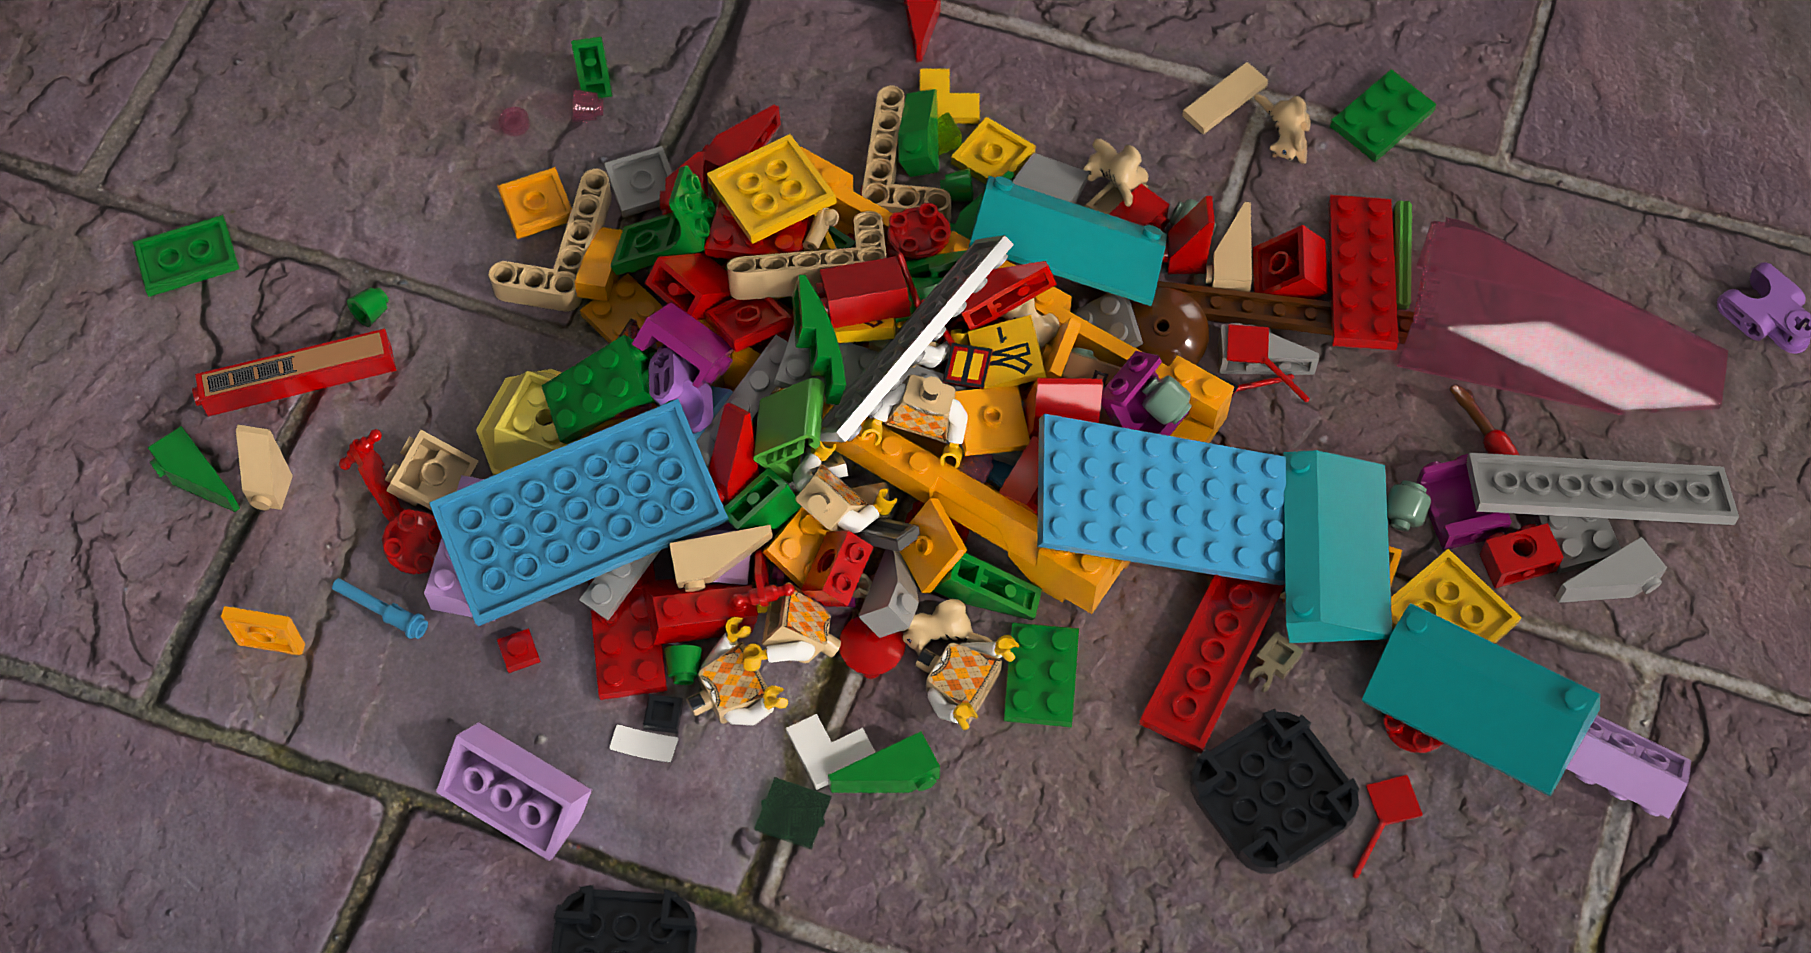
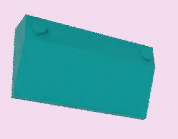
(1072, 239)
(1336, 549)
(1481, 699)

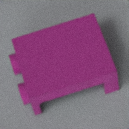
(689, 340)
(1124, 395)
(1454, 507)

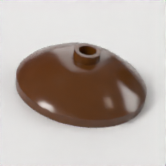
(1186, 322)

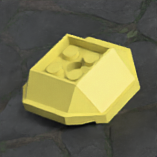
(515, 420)

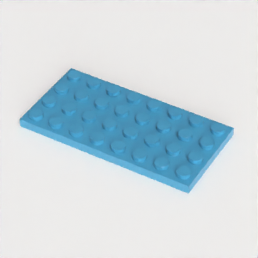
(1160, 500)
(578, 512)

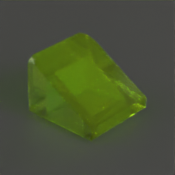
(948, 134)

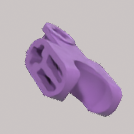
(1774, 314)
(672, 379)

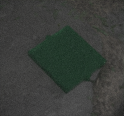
(793, 813)

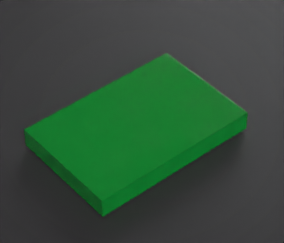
(185, 255)

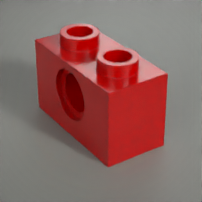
(1507, 567)
(837, 568)

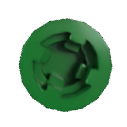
(959, 186)
(368, 305)
(683, 663)

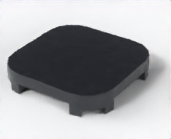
(1274, 792)
(624, 923)

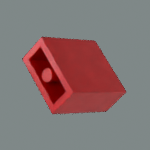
(690, 282)
(864, 292)

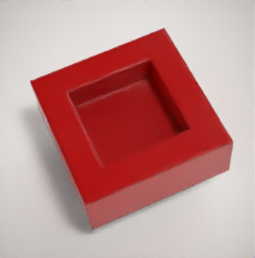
(518, 650)

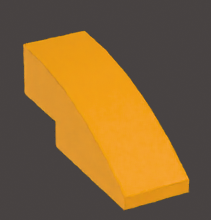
(595, 273)

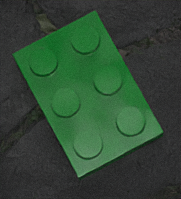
(1383, 115)
(1042, 675)

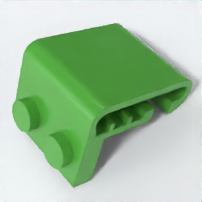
(785, 423)

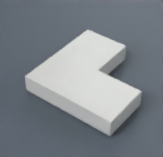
(821, 755)

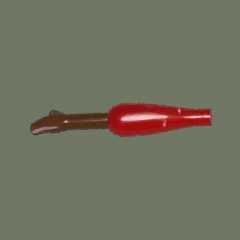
(1494, 440)

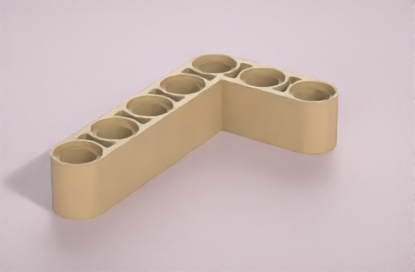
(883, 159)
(571, 252)
(777, 273)

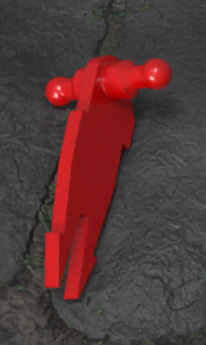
(372, 472)
(764, 592)

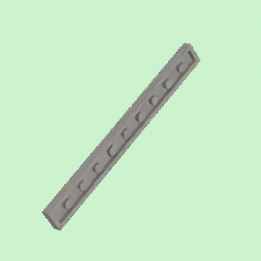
(611, 588)

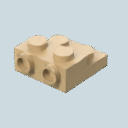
(428, 470)

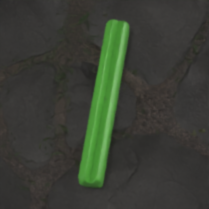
(1403, 252)

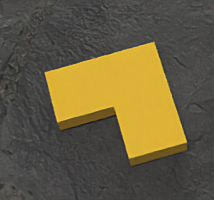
(962, 106)

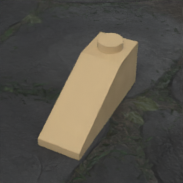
(1233, 257)
(262, 468)
(709, 557)

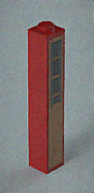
(294, 372)

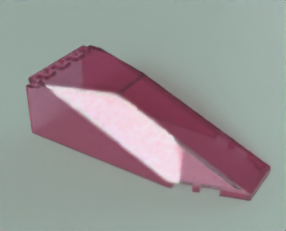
(1546, 333)

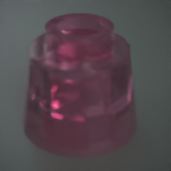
(586, 105)
(977, 466)

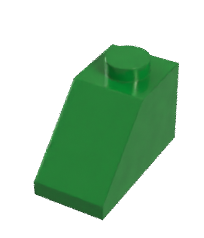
(762, 503)

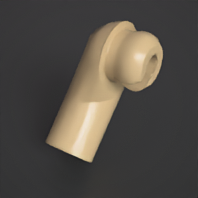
(823, 219)

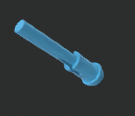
(411, 624)

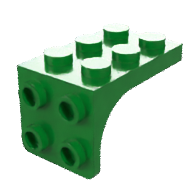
(670, 234)
(599, 388)

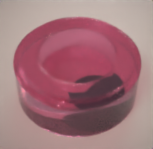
(514, 121)

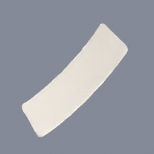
(643, 744)

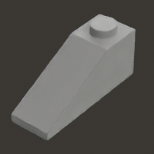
(1283, 353)
(1617, 576)
(891, 597)

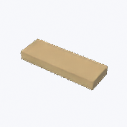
(1225, 98)

